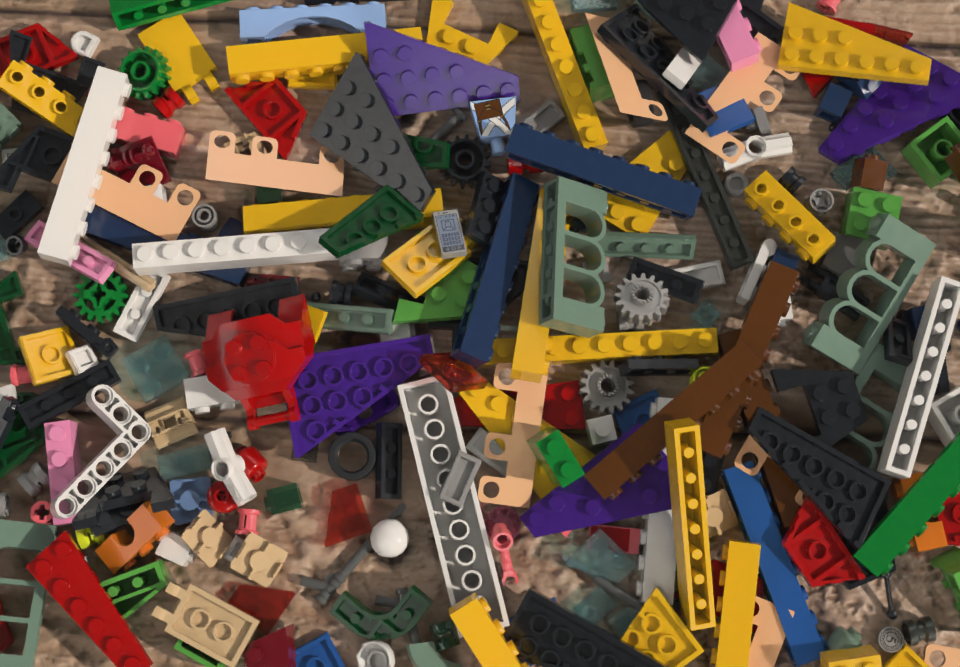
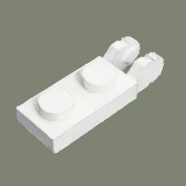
(756, 271)

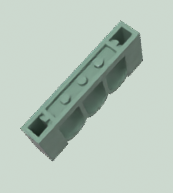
(590, 205)
(904, 242)
(892, 375)
(31, 538)

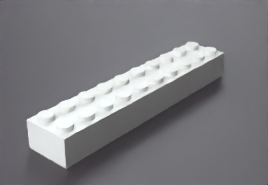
(457, 531)

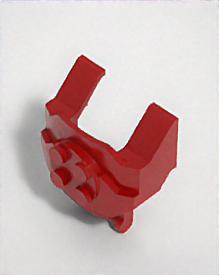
(261, 358)

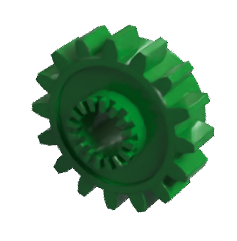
(156, 72)

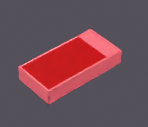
(625, 538)

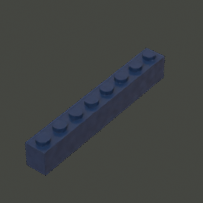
(602, 171)
(122, 233)
(495, 273)

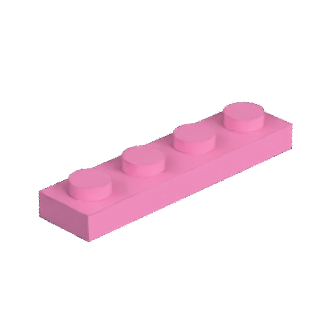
(88, 262)

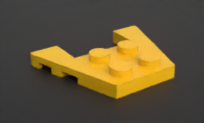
(464, 44)

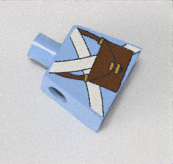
(493, 121)

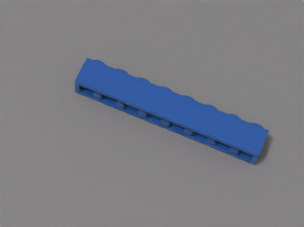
(775, 568)

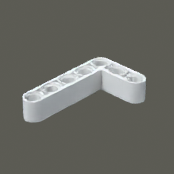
(106, 456)

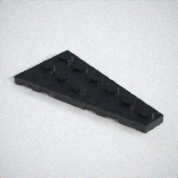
(651, 57)
(191, 314)
(832, 481)

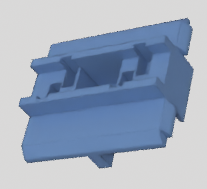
(190, 498)

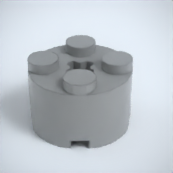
(367, 256)

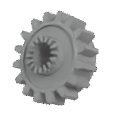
(638, 311)
(596, 396)

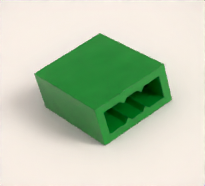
(555, 457)

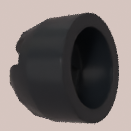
(14, 241)

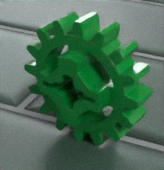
(101, 306)

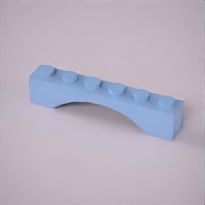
(267, 24)

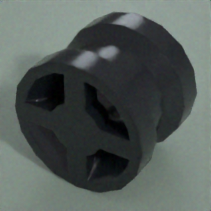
(791, 180)
(341, 293)

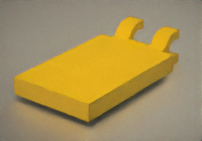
(184, 55)
(419, 261)

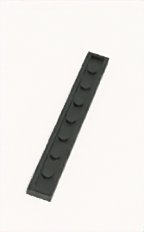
(713, 194)

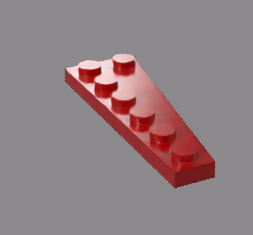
(560, 409)
(78, 591)

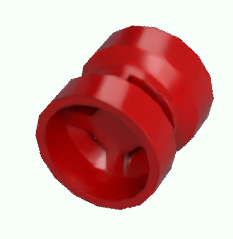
(168, 103)

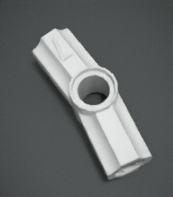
(768, 147)
(229, 467)

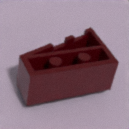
(272, 650)

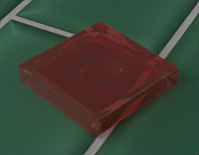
(452, 373)

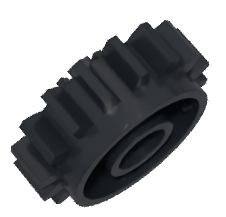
(475, 153)

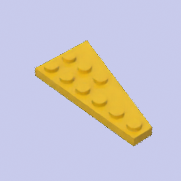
(835, 49)
(636, 218)
(497, 415)
(662, 633)

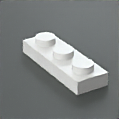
(139, 309)

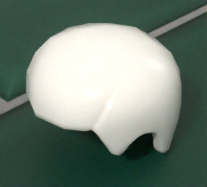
(389, 538)
(375, 654)

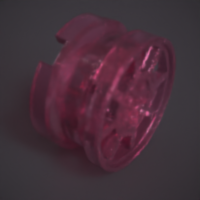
(503, 515)

